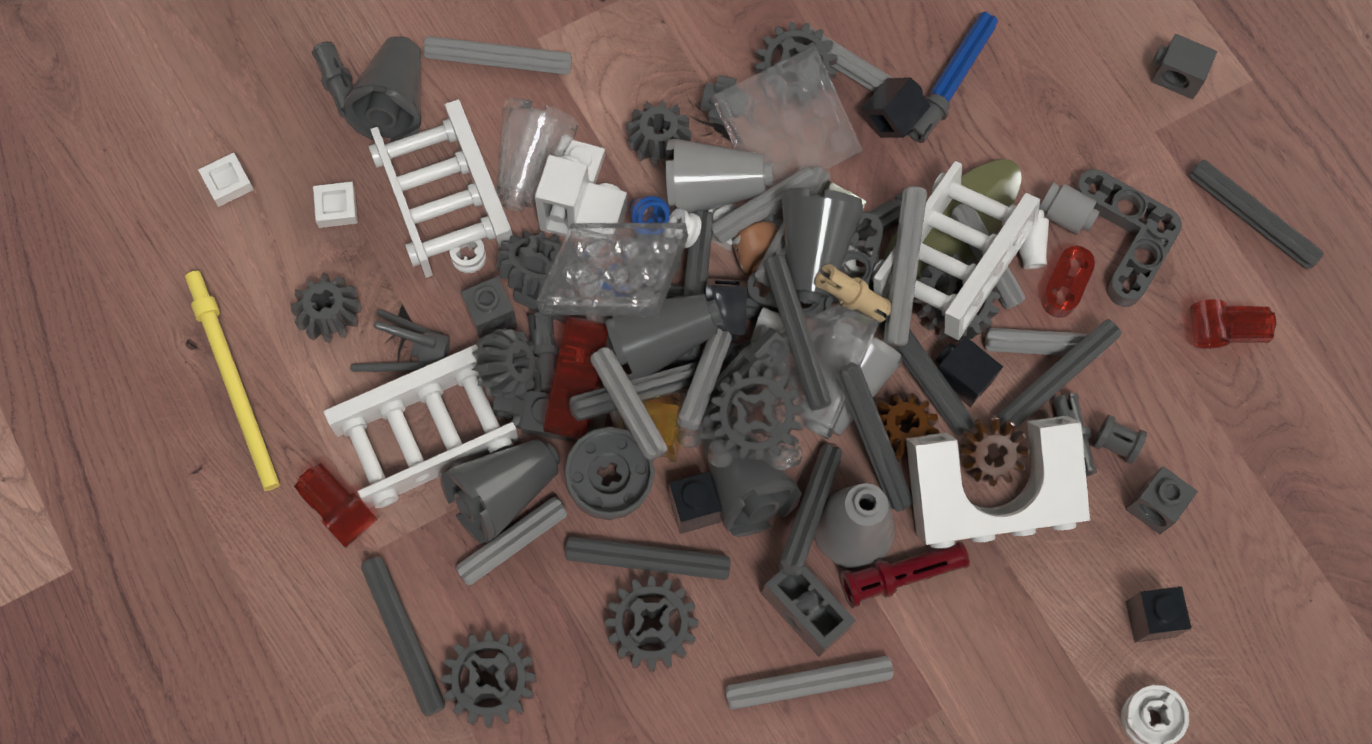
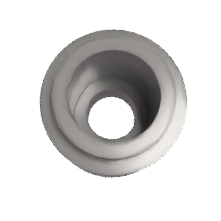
(1069, 208)

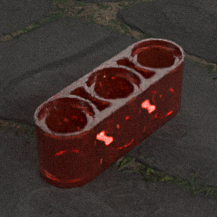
(574, 375)

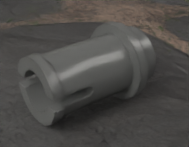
(937, 112)

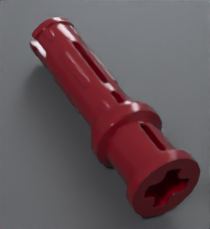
(886, 577)

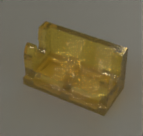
(665, 420)

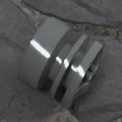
(598, 451)

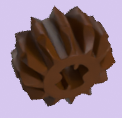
(898, 411)
(1009, 451)

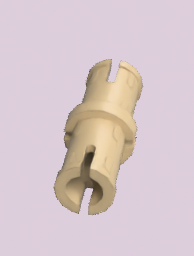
(853, 293)

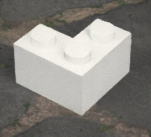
(569, 198)

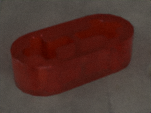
(1060, 277)

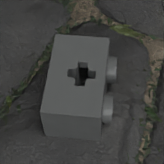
(808, 609)

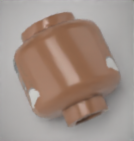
(753, 244)

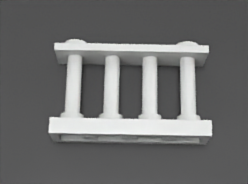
(465, 161)
(996, 249)
(390, 402)

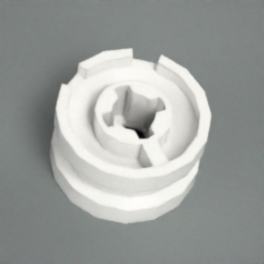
(1167, 703)

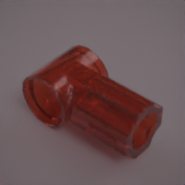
(1219, 325)
(340, 511)

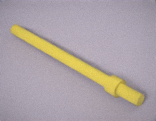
(206, 311)

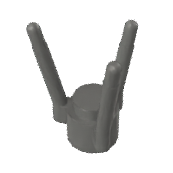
(427, 346)

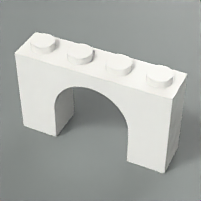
(1052, 497)

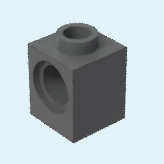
(1183, 65)
(489, 307)
(1162, 500)

